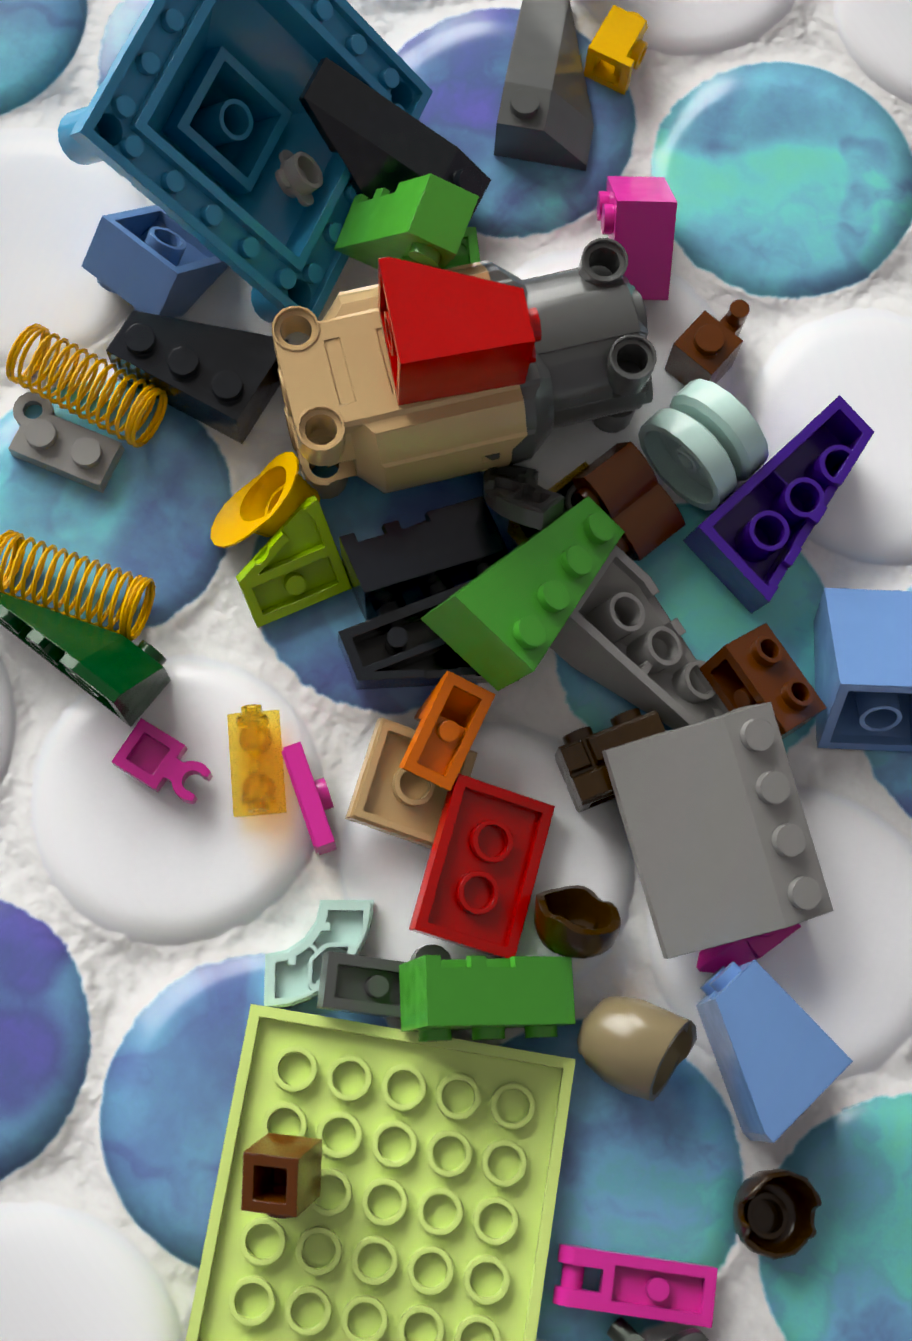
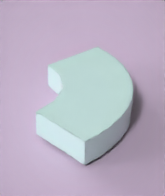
(295, 973)

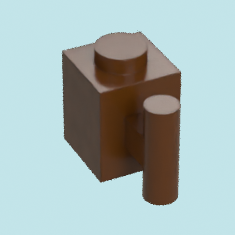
(708, 346)

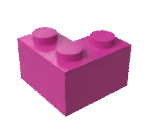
(643, 220)

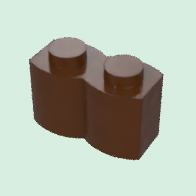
(632, 497)

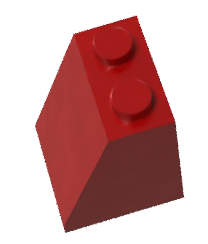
(452, 331)

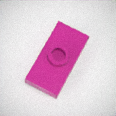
(312, 798)

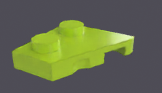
(294, 567)

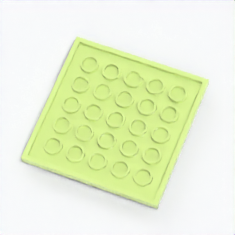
(427, 1192)

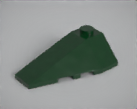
(96, 659)

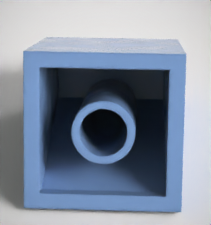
(864, 669)
(766, 1049)

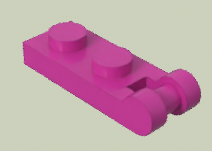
(637, 1286)

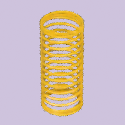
(40, 359)
(125, 612)

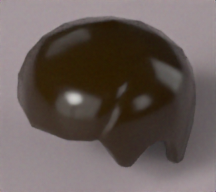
(775, 1212)

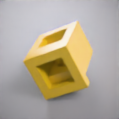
(617, 49)

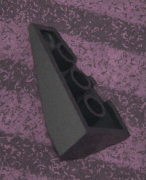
(379, 138)

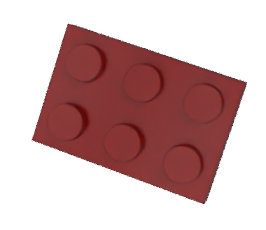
(482, 868)

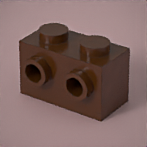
(761, 671)

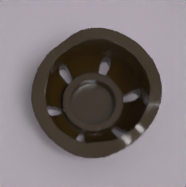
(575, 922)

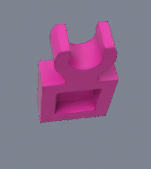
(156, 758)

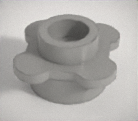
(299, 176)

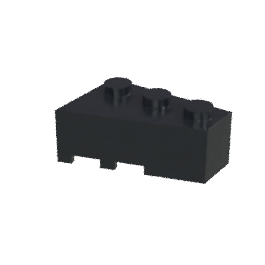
(204, 368)
(402, 649)

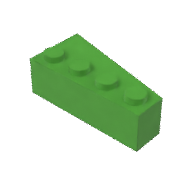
(524, 599)

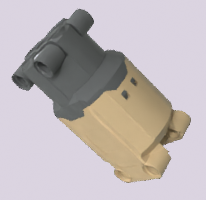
(346, 406)

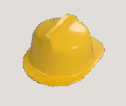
(262, 503)

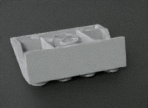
(717, 831)

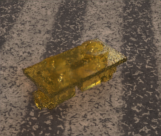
(256, 762)

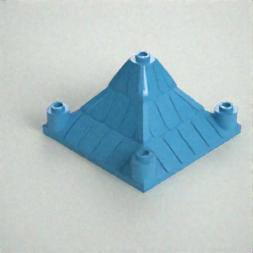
(207, 107)

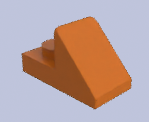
(446, 730)

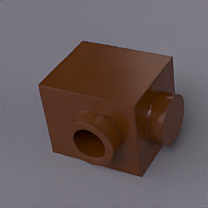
(281, 1175)

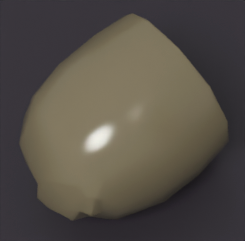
(635, 1044)

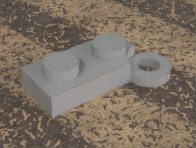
(63, 446)

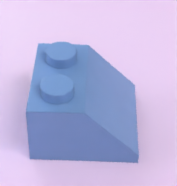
(151, 261)

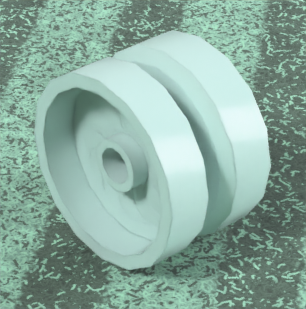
(703, 444)

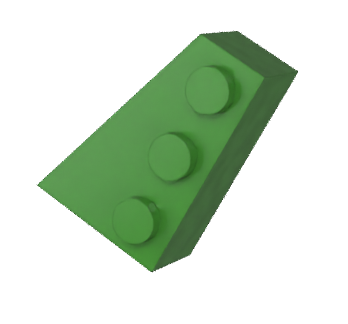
(415, 223)
(486, 996)

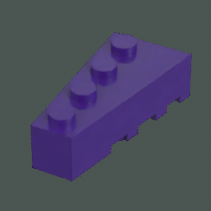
(768, 519)

